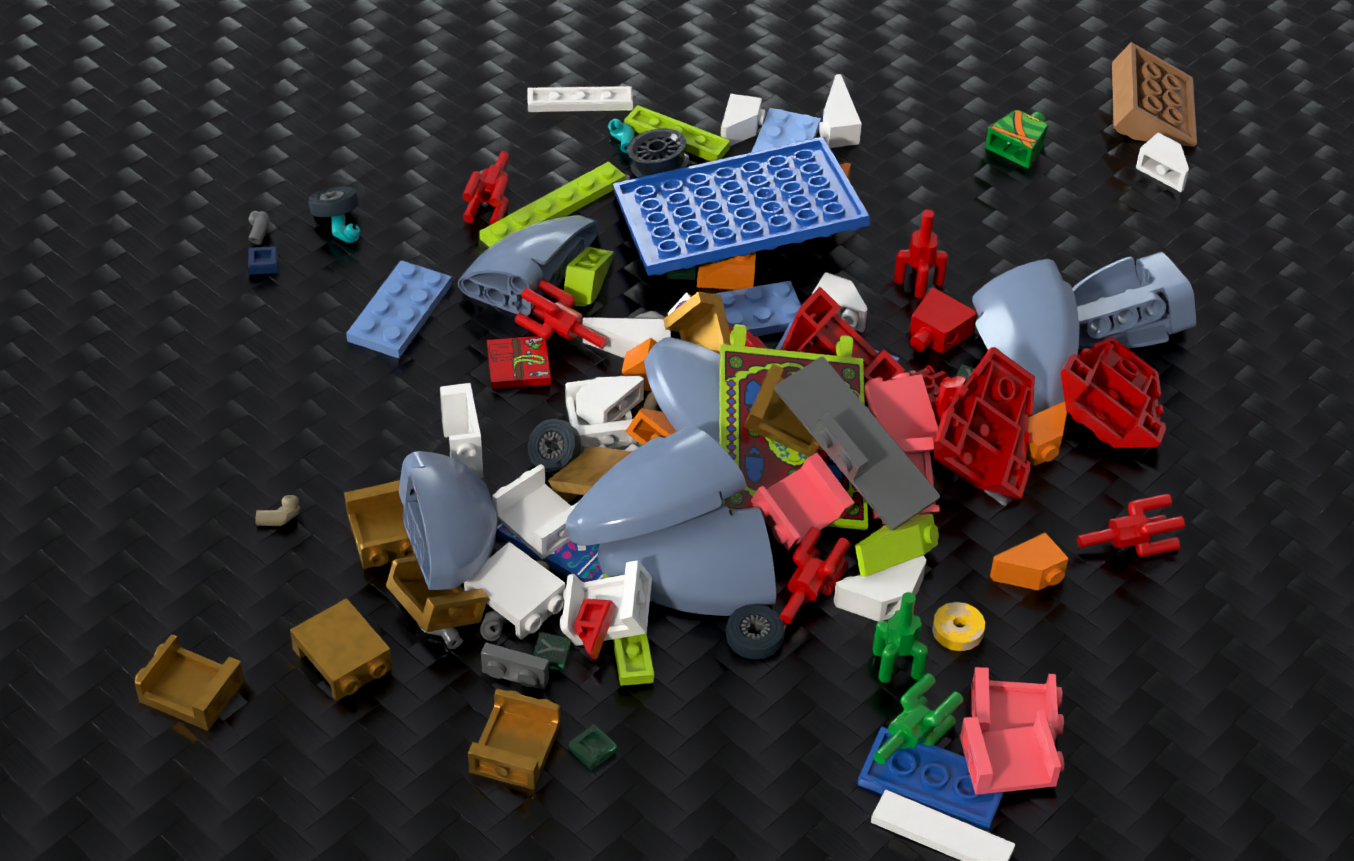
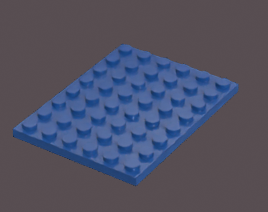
(739, 205)

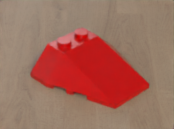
(819, 328)
(1114, 395)
(987, 427)

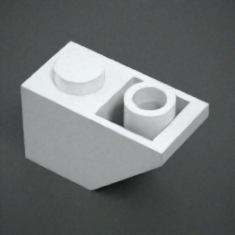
(846, 295)

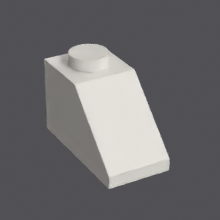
(742, 118)
(1164, 161)
(609, 398)

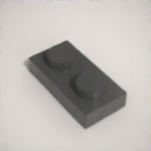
(515, 666)

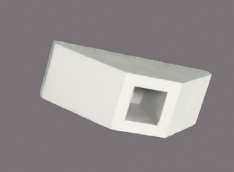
(881, 592)

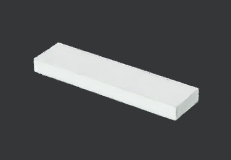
(580, 99)
(939, 830)

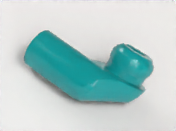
(622, 132)
(344, 232)

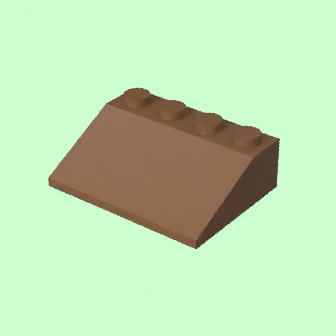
(1152, 98)

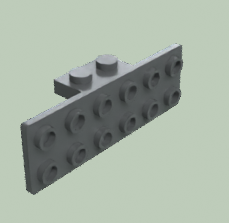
(857, 443)

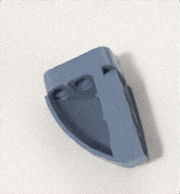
(527, 259)
(1134, 302)
(1033, 322)
(685, 384)
(656, 489)
(446, 518)
(702, 563)

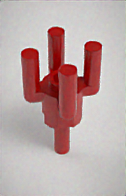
(488, 188)
(922, 256)
(557, 316)
(1138, 528)
(813, 574)

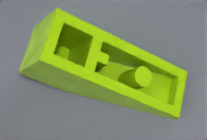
(587, 274)
(892, 547)

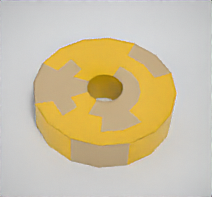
(954, 637)

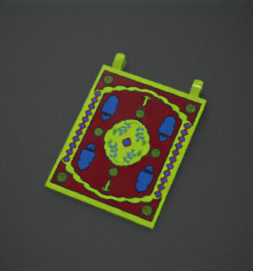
(758, 457)

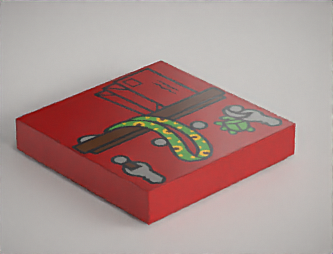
(518, 362)

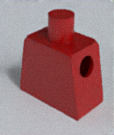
(941, 322)

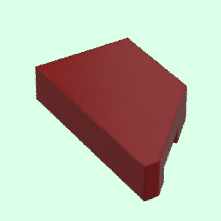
(593, 623)

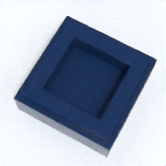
(263, 260)

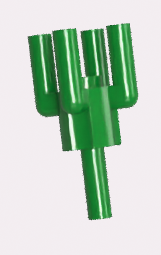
(900, 638)
(917, 721)

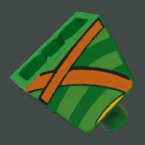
(1018, 137)

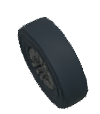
(333, 201)
(554, 431)
(761, 619)

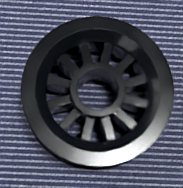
(657, 152)

